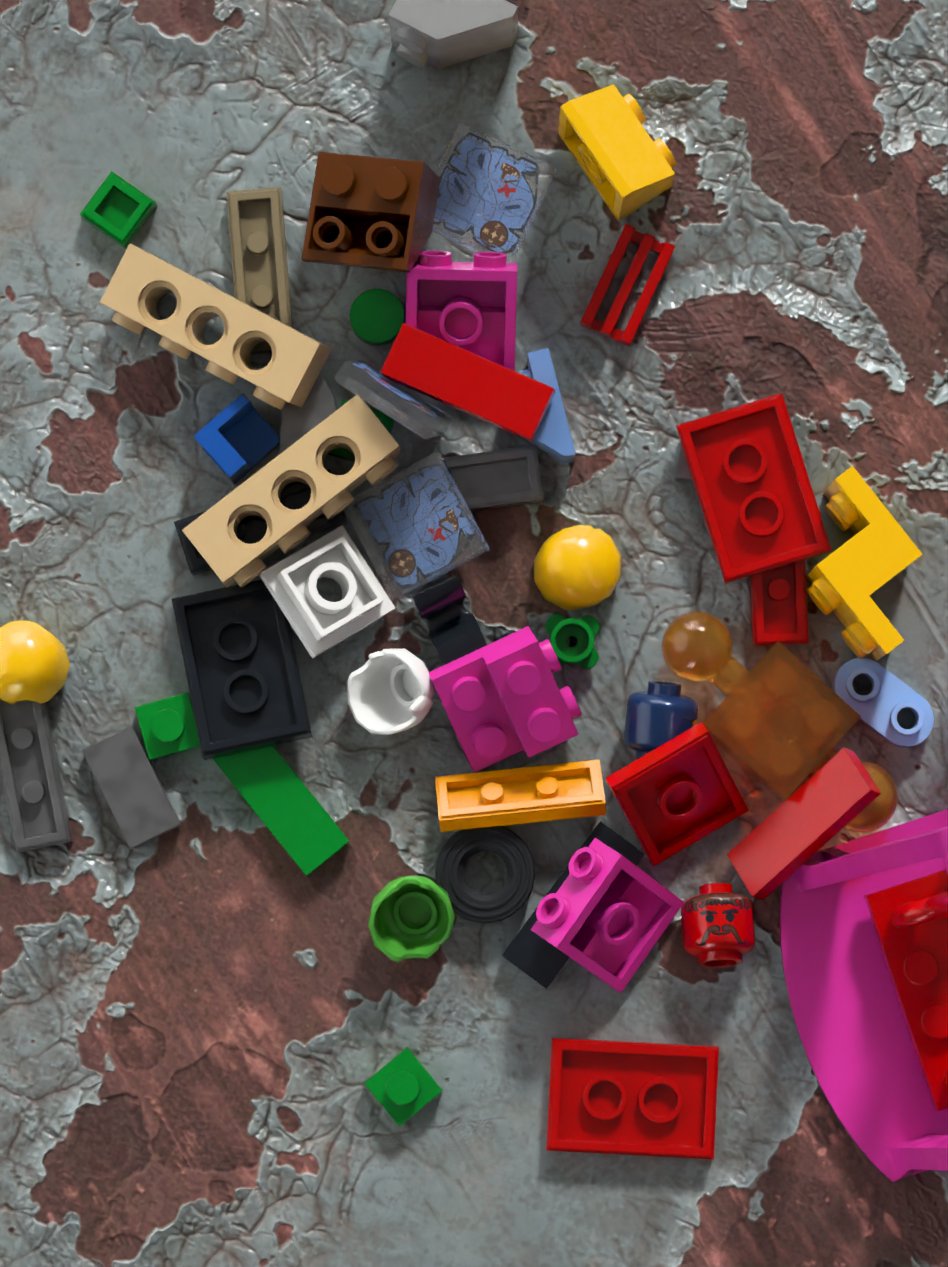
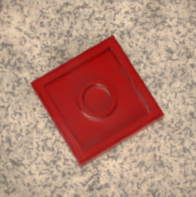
(677, 794)

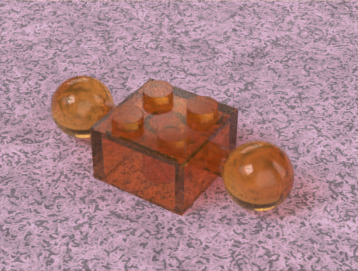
(774, 717)

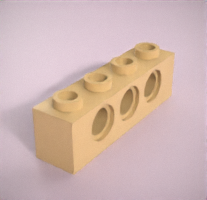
(145, 278)
(350, 428)

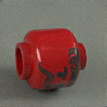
(718, 926)

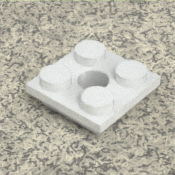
(314, 619)

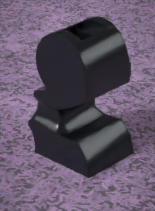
(450, 625)

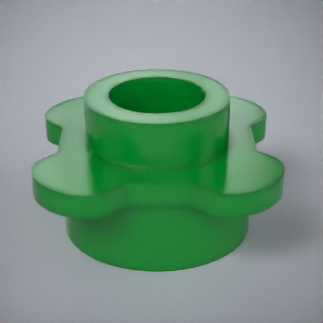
(583, 630)

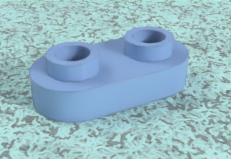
(884, 701)

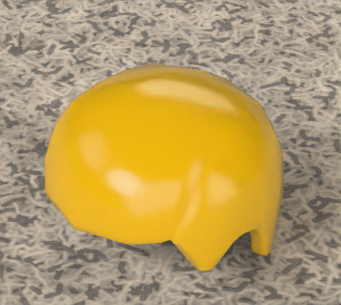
(577, 567)
(31, 663)

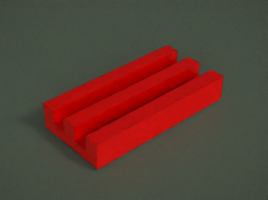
(646, 243)

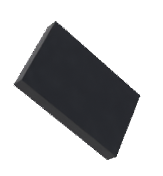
(240, 670)

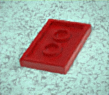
(753, 488)
(632, 1098)

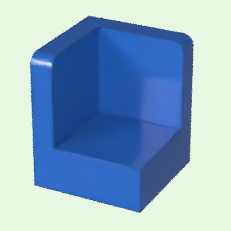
(237, 438)

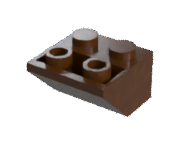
(370, 211)

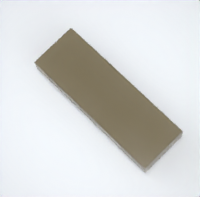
(260, 254)

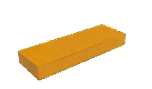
(520, 795)

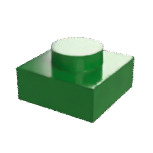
(168, 726)
(403, 1086)

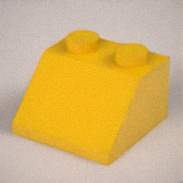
(616, 149)

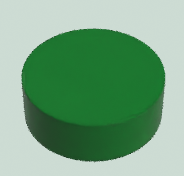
(376, 317)

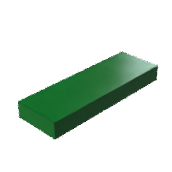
(284, 806)

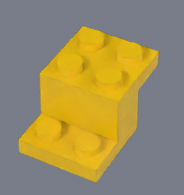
(861, 566)

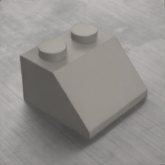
(451, 29)

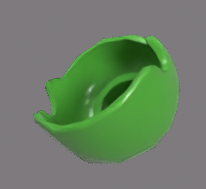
(410, 918)

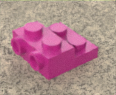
(466, 302)
(506, 699)
(606, 914)

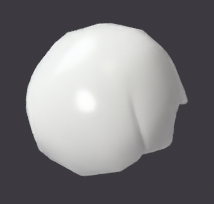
(390, 692)

